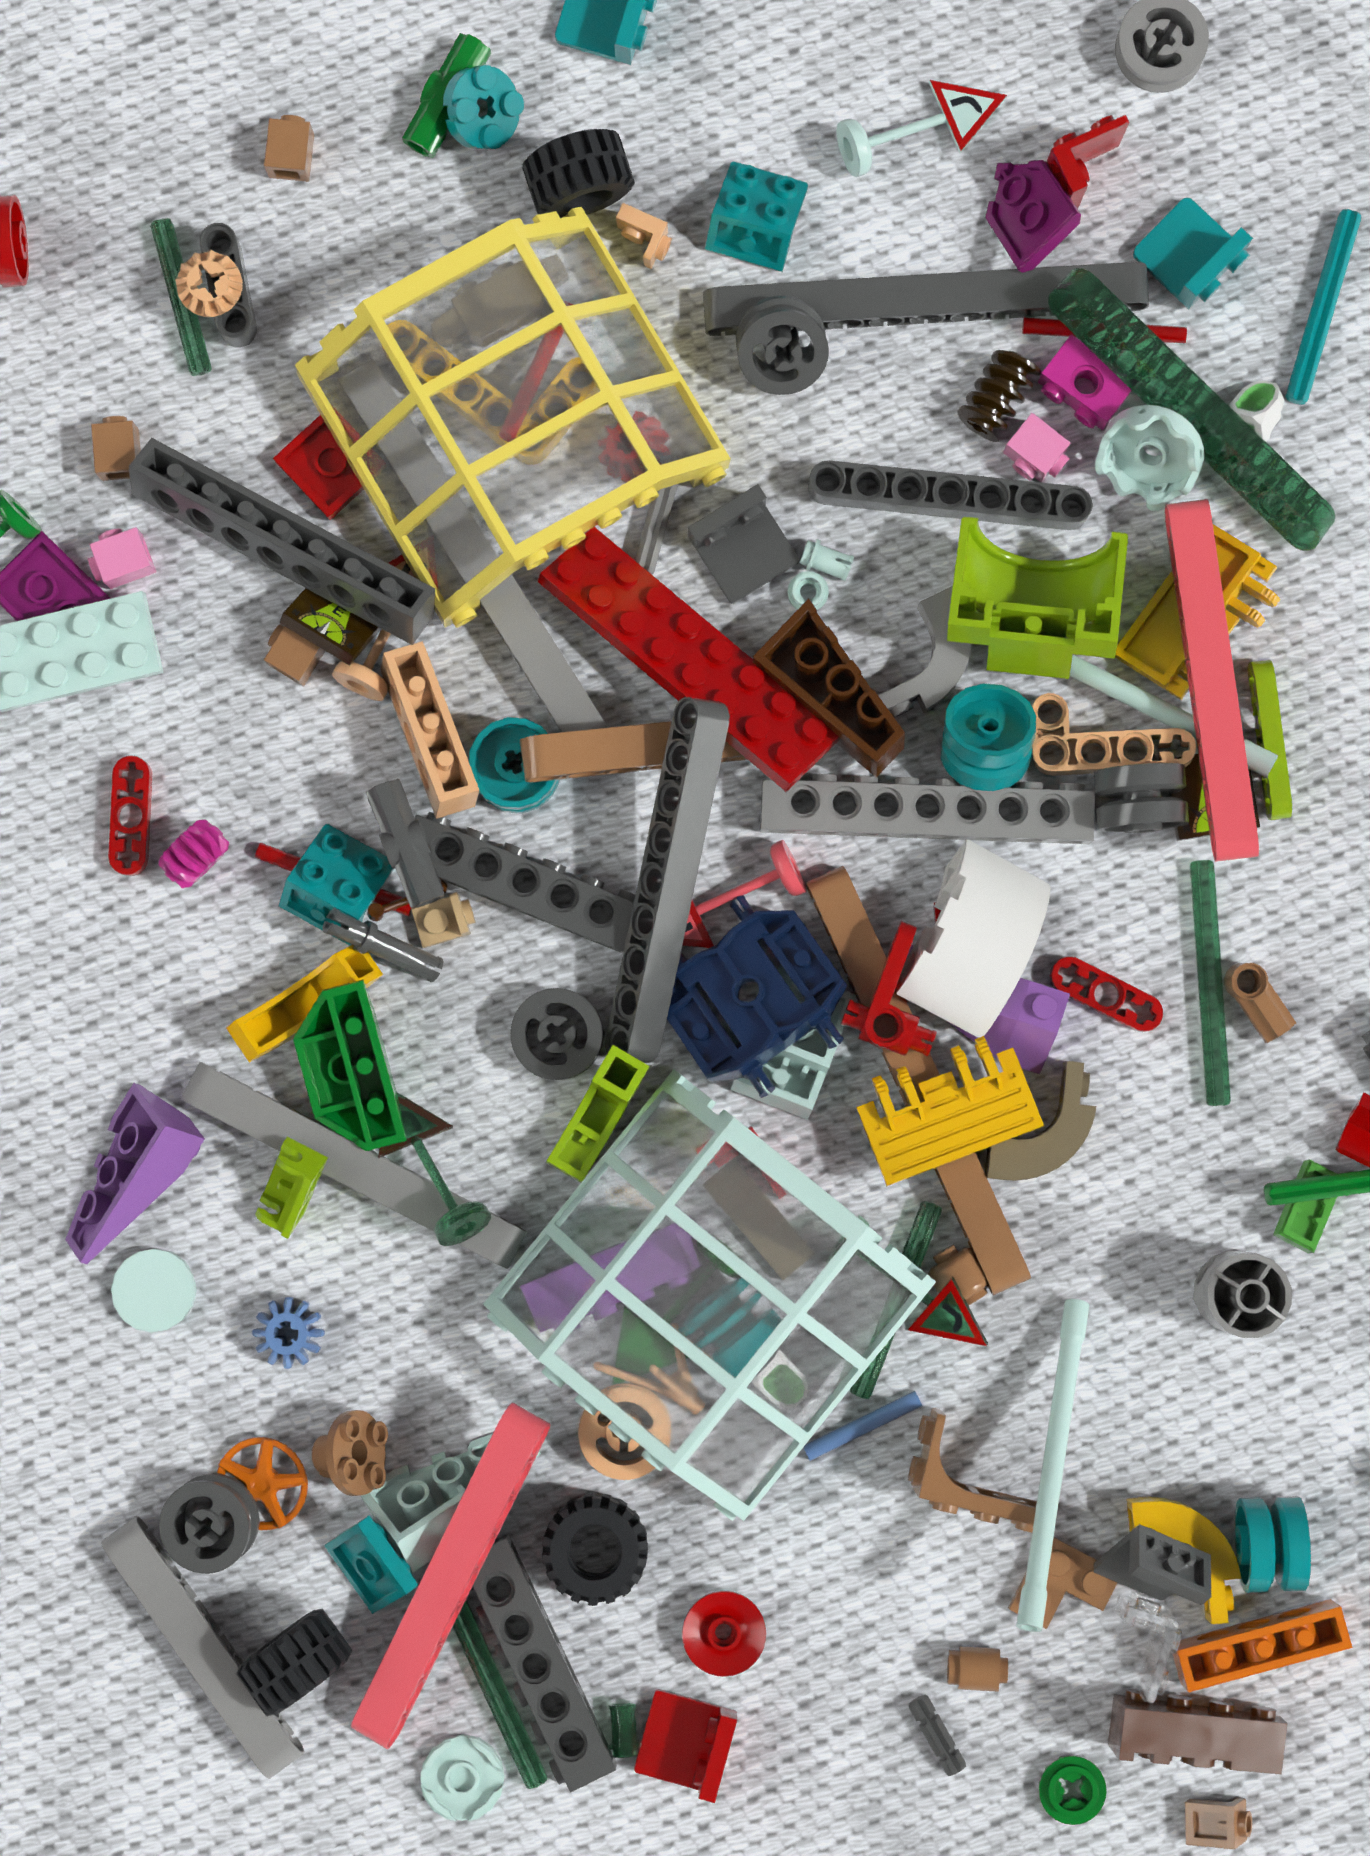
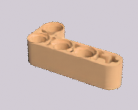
(1111, 741)

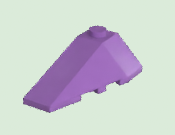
(1026, 1023)
(144, 1159)

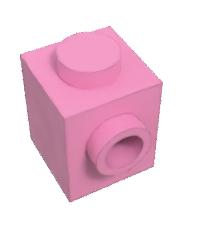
(1037, 450)
(120, 557)

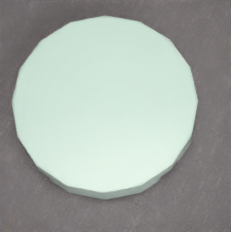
(153, 1290)
(460, 1764)

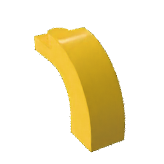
(1191, 1527)

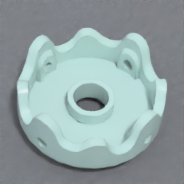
(1137, 472)

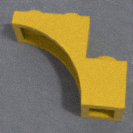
(281, 1016)

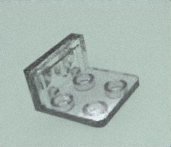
(1143, 1612)

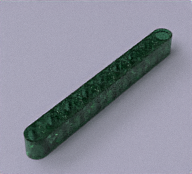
(1166, 381)

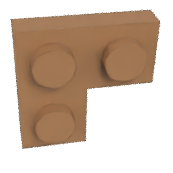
(1071, 1573)

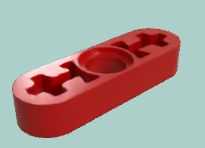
(117, 804)
(1129, 1017)

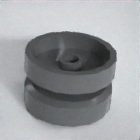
(1141, 792)

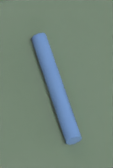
(862, 1425)

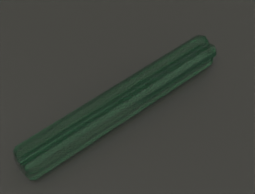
(187, 322)

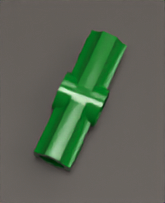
(428, 125)

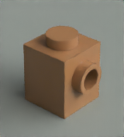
(292, 654)

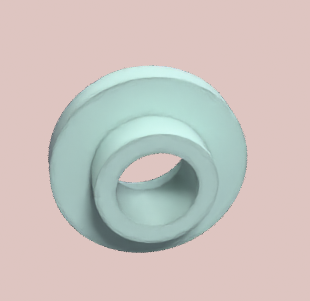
(808, 579)

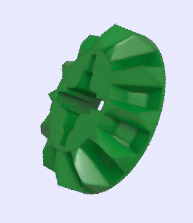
(1072, 1810)

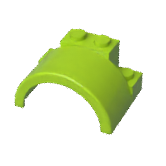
(1033, 608)

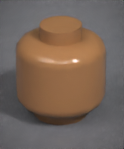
(964, 1268)

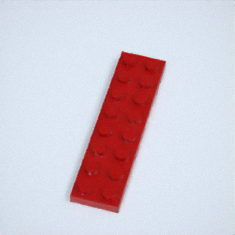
(687, 655)

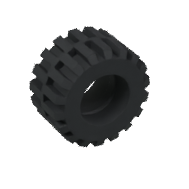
(578, 171)
(587, 1585)
(294, 1662)

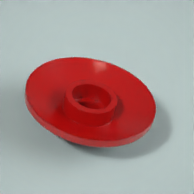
(733, 1653)

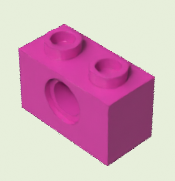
(1077, 361)

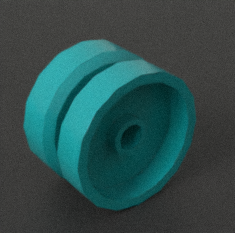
(988, 737)
(490, 758)
(1272, 1544)

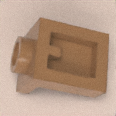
(1217, 1823)

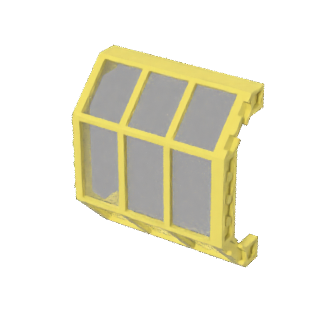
(507, 405)

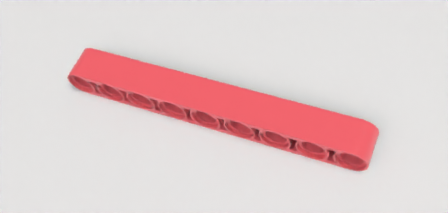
(1211, 681)
(450, 1575)

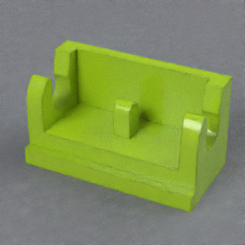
(291, 1186)

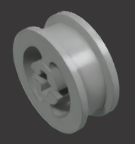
(1184, 58)

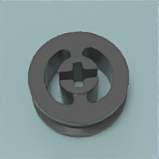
(794, 365)
(536, 1008)
(190, 1541)

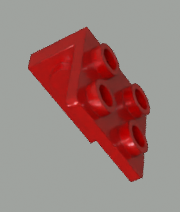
(1071, 152)
(686, 1742)

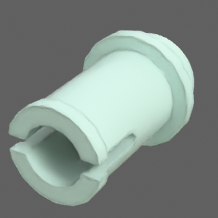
(826, 559)

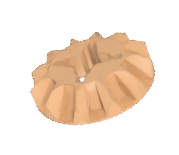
(200, 300)

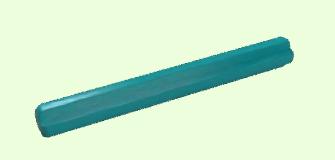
(1323, 306)

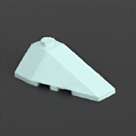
(420, 1503)

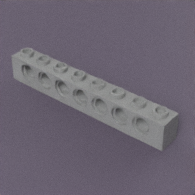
(1074, 826)

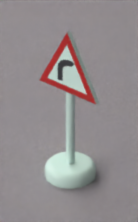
(961, 108)

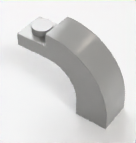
(945, 666)

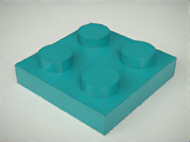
(371, 1564)

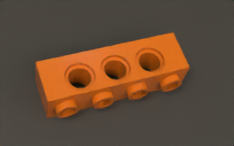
(1261, 1645)

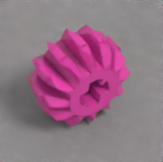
(193, 853)

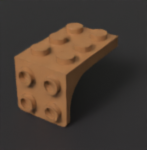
(947, 1494)

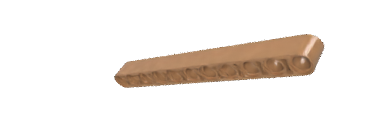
(963, 1178)

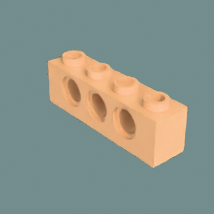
(429, 730)

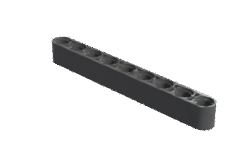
(667, 877)

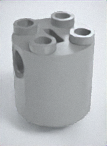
(1243, 1293)

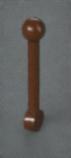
(376, 910)

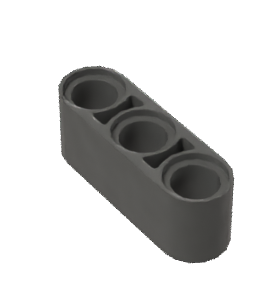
(244, 306)

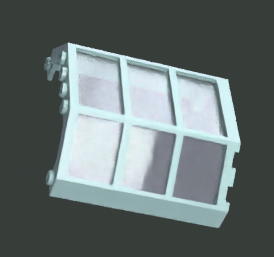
(706, 1297)

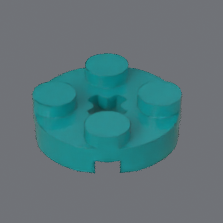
(502, 101)

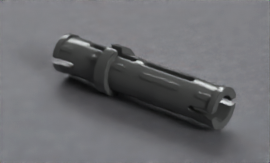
(368, 938)

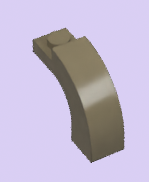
(1057, 1143)

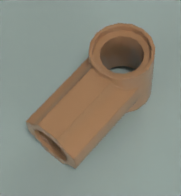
(1260, 1004)

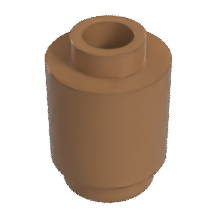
(977, 1668)

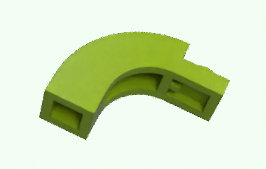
(598, 1113)

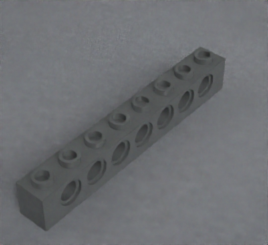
(282, 541)

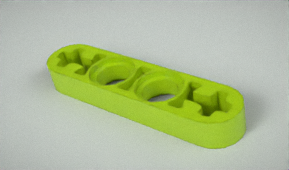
(1270, 737)

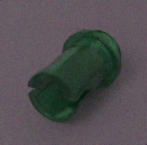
(623, 1730)

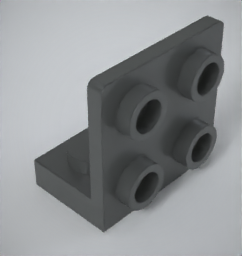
(742, 545)
(1158, 1566)

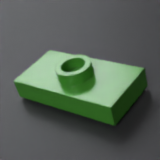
(1304, 1222)

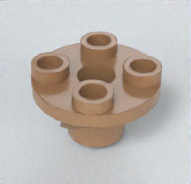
(353, 1453)

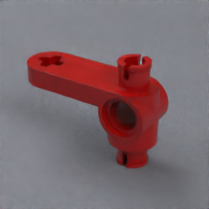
(907, 1033)

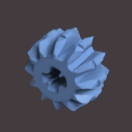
(297, 1322)

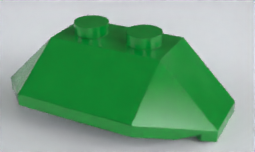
(349, 1068)

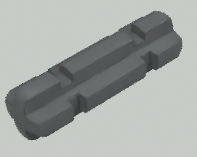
(937, 1735)

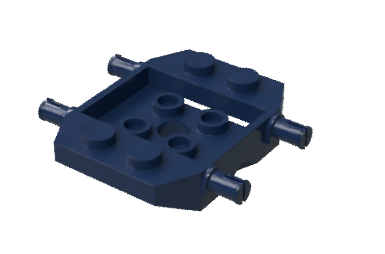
(771, 1019)

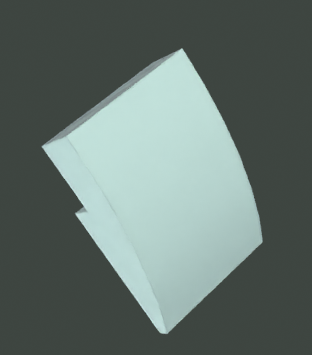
(800, 1067)

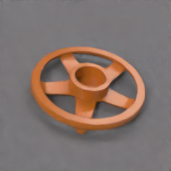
(265, 1481)

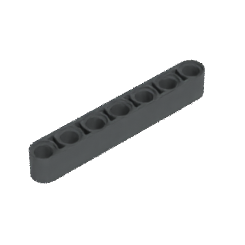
(967, 486)

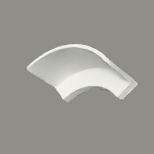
(979, 941)

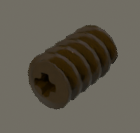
(995, 393)

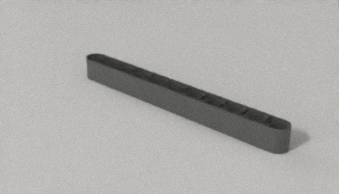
(923, 297)

